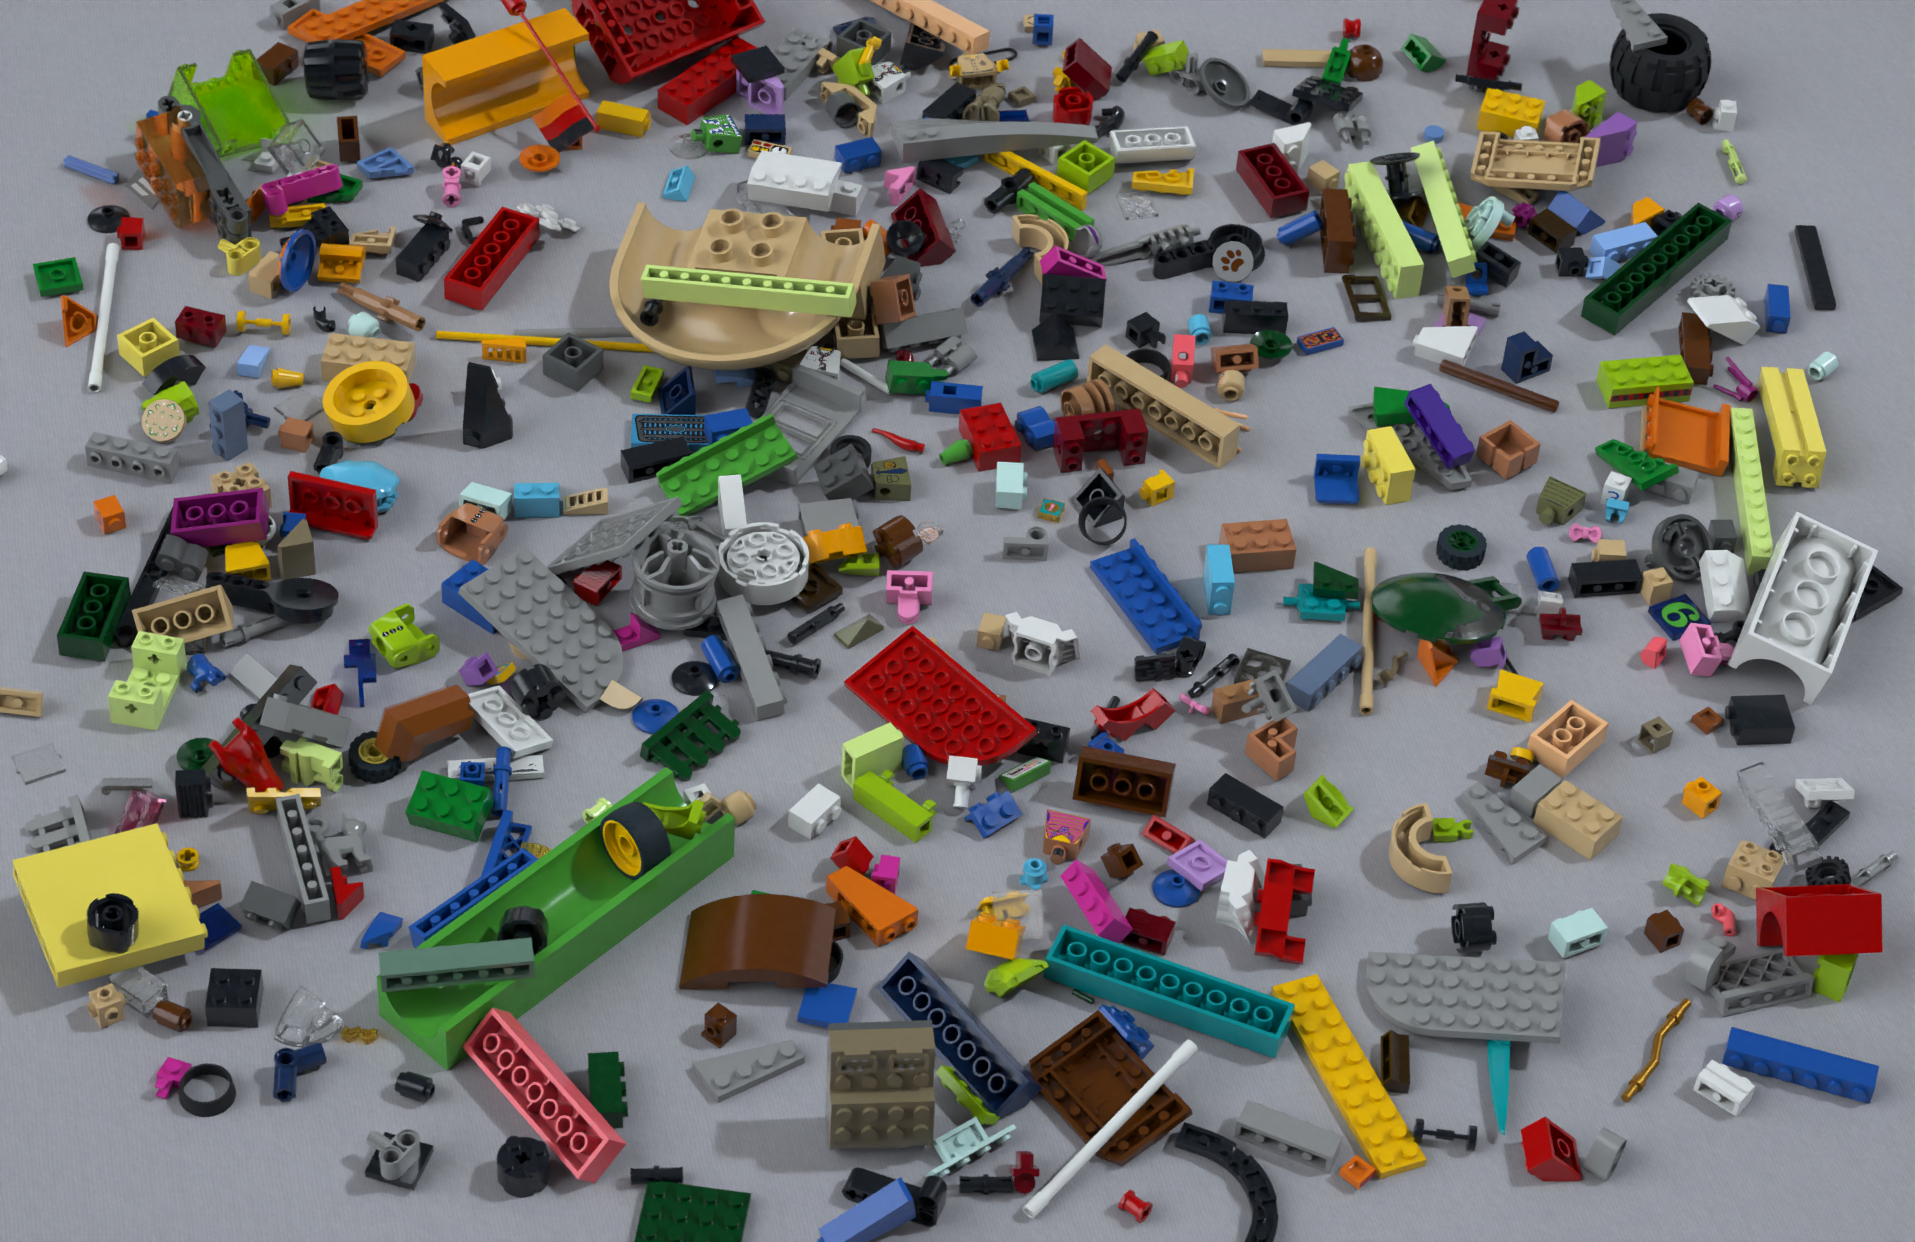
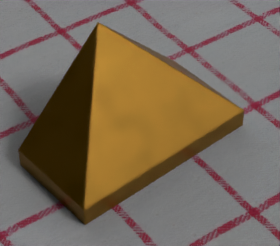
(1413, 211)

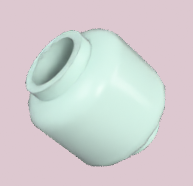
(363, 325)

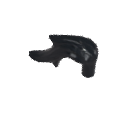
(1114, 122)

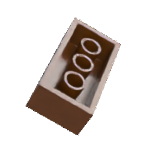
(1338, 231)
(1124, 781)

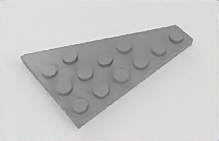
(1417, 448)

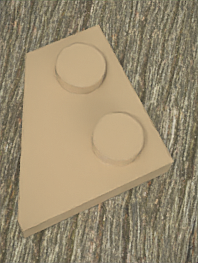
(375, 242)

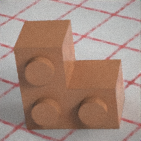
(1273, 747)

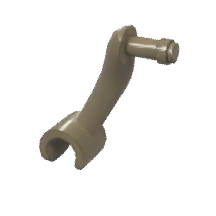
(1386, 675)

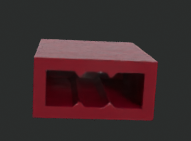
(1087, 69)

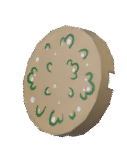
(163, 421)

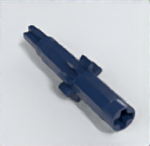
(999, 278)

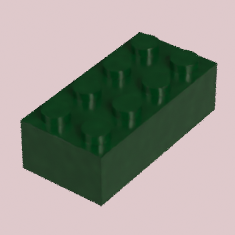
(93, 616)

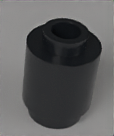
(415, 1086)

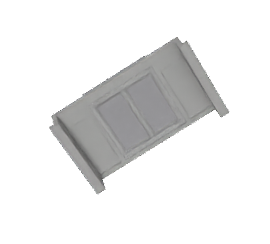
(811, 417)

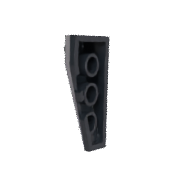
(920, 48)

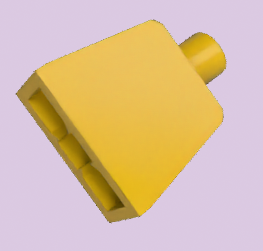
(247, 560)

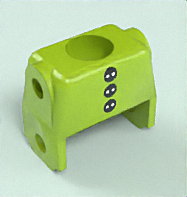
(401, 640)

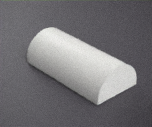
(1152, 145)

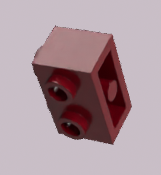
(200, 326)

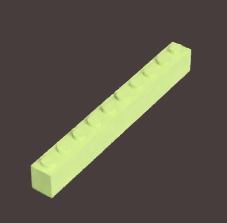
(1445, 209)
(749, 290)
(1749, 490)

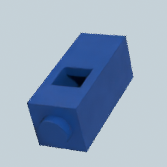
(1777, 308)
(953, 397)

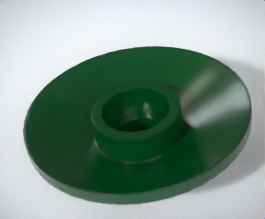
(1272, 344)
(194, 753)

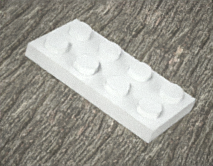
(507, 722)

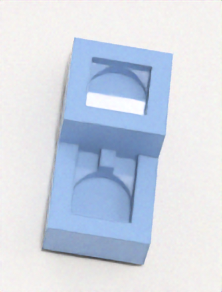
(742, 377)

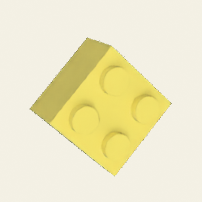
(147, 346)

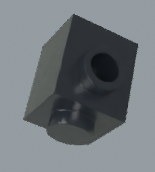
(1571, 261)

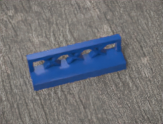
(501, 838)

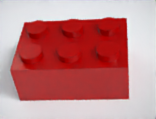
(990, 436)

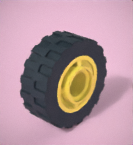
(369, 762)

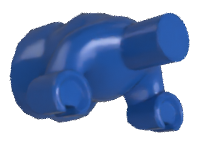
(203, 671)

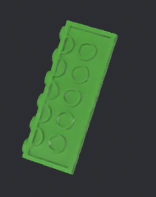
(747, 452)

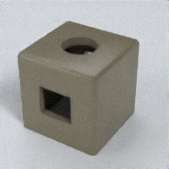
(1653, 730)

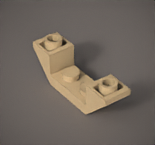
(866, 117)

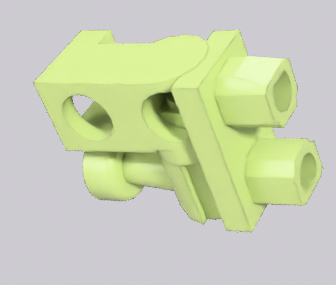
(312, 763)

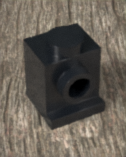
(1664, 220)

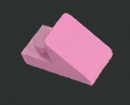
(899, 183)

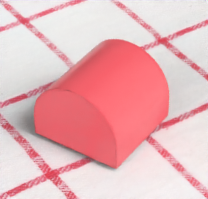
(1654, 652)

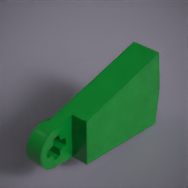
(1390, 408)

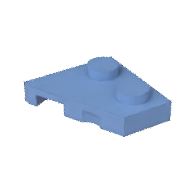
(385, 164)

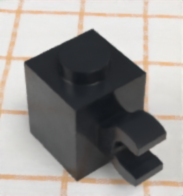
(1144, 330)

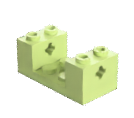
(152, 682)

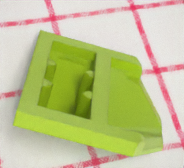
(861, 565)
(1326, 802)

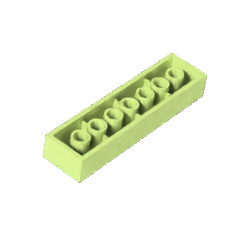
(1384, 231)

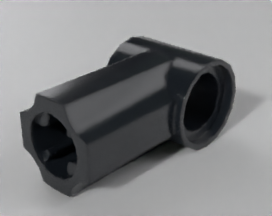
(330, 451)

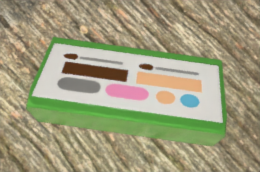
(1025, 773)

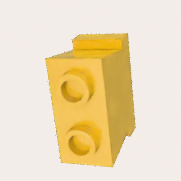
(1515, 696)

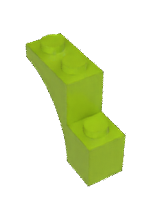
(681, 821)

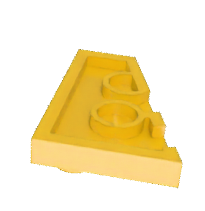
(1162, 183)
(265, 801)

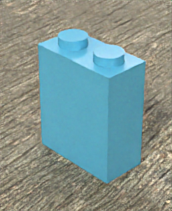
(1218, 579)

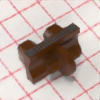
(1506, 770)

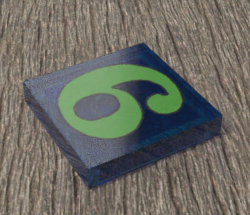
(1676, 615)

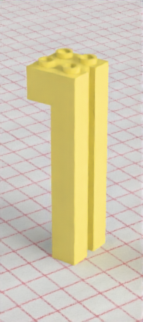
(1792, 427)

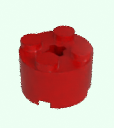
(1072, 106)

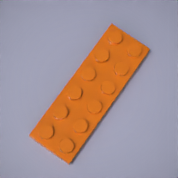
(380, 55)

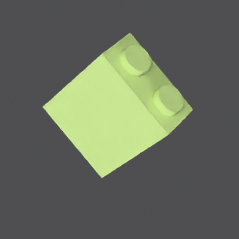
(872, 751)

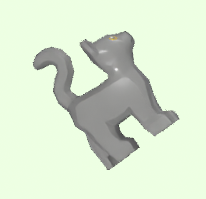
(341, 849)

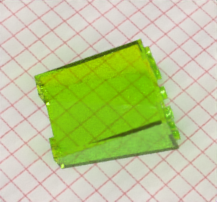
(234, 107)

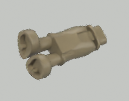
(986, 104)

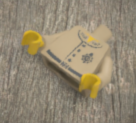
(976, 70)

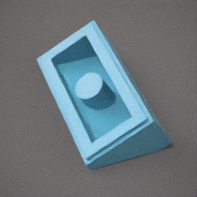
(679, 184)

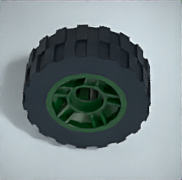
(1461, 547)

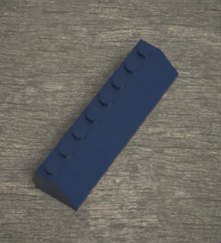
(959, 1037)

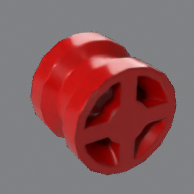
(1351, 28)

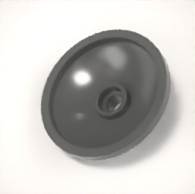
(1224, 83)

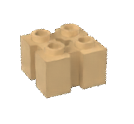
(243, 478)

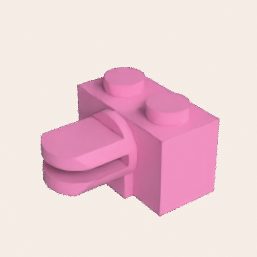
(909, 591)
(1703, 650)

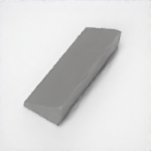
(253, 676)

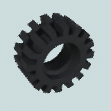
(1828, 867)

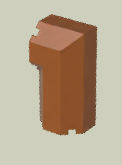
(422, 721)

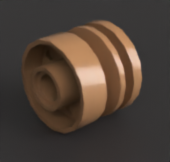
(1087, 399)

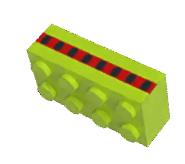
(1633, 380)

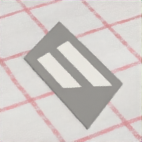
(142, 189)

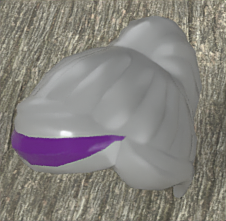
(1086, 241)

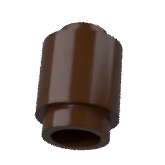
(172, 1015)

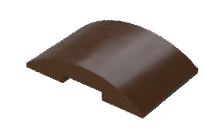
(759, 941)

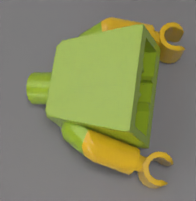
(856, 66)

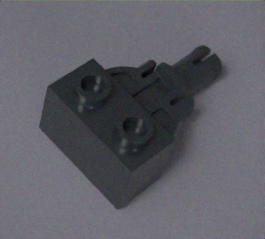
(325, 227)

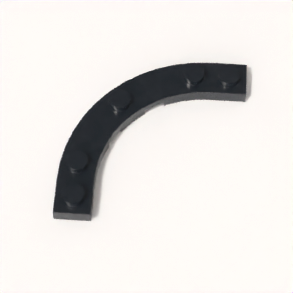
(1244, 1169)

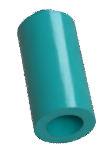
(1054, 376)

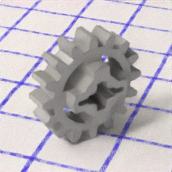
(1711, 286)

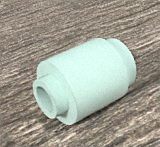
(1823, 366)

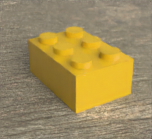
(1509, 112)

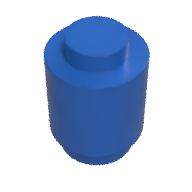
(914, 762)

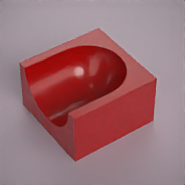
(1819, 919)

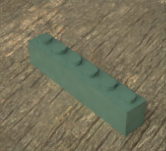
(456, 964)

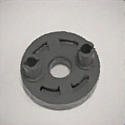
(1669, 553)

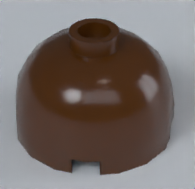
(1365, 63)

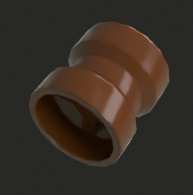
(1700, 111)

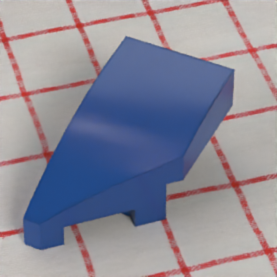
(381, 929)

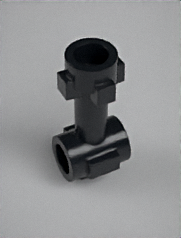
(1732, 634)

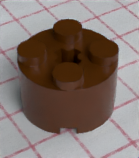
(897, 541)

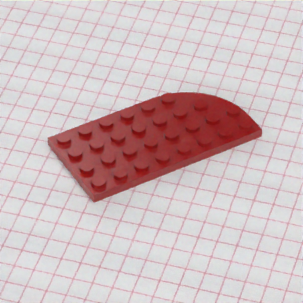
(938, 702)

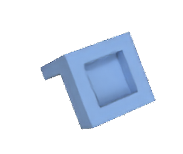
(1601, 268)

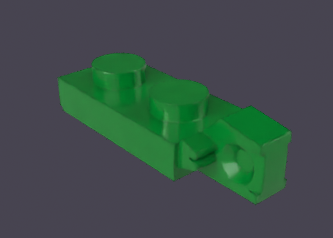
(1337, 63)

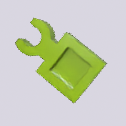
(1448, 831)

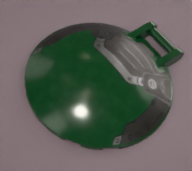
(1444, 606)

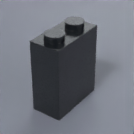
(1760, 719)

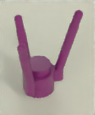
(1745, 388)

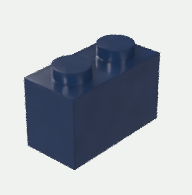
(765, 128)

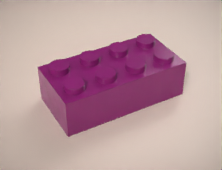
(221, 517)

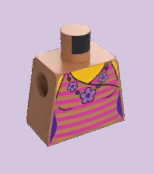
(1064, 835)

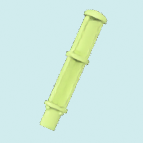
(1734, 163)

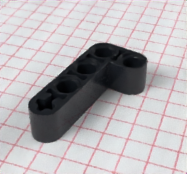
(928, 1199)

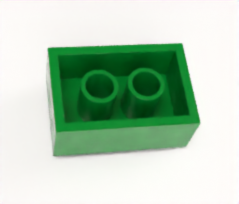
(449, 806)

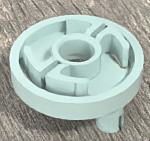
(1484, 219)

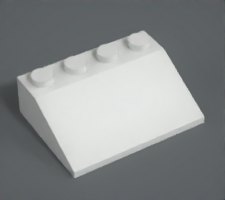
(793, 180)

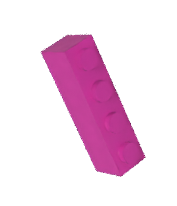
(1096, 902)

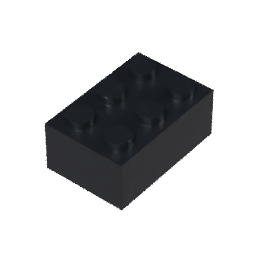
(1073, 299)

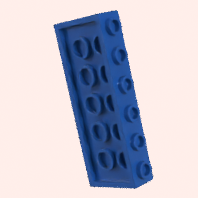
(1147, 597)

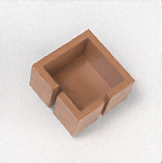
(1508, 449)

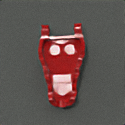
(247, 760)

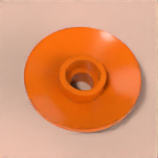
(539, 158)

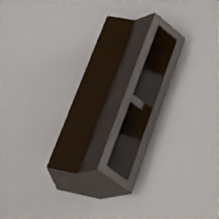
(1395, 1062)

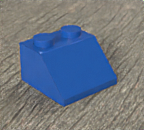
(1575, 212)

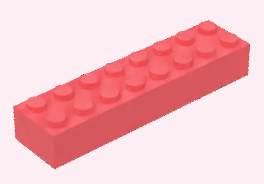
(544, 1095)

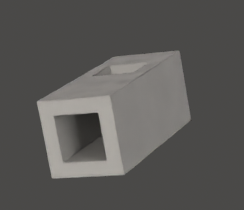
(288, 11)

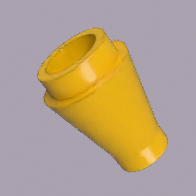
(285, 378)

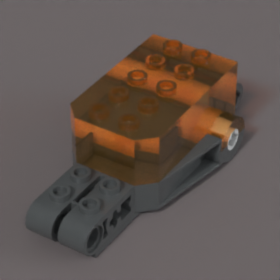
(188, 171)

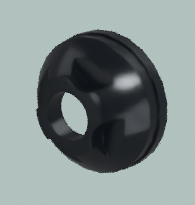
(904, 230)

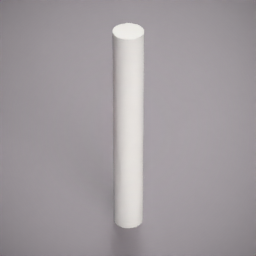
(864, 375)

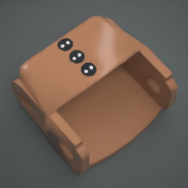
(471, 533)

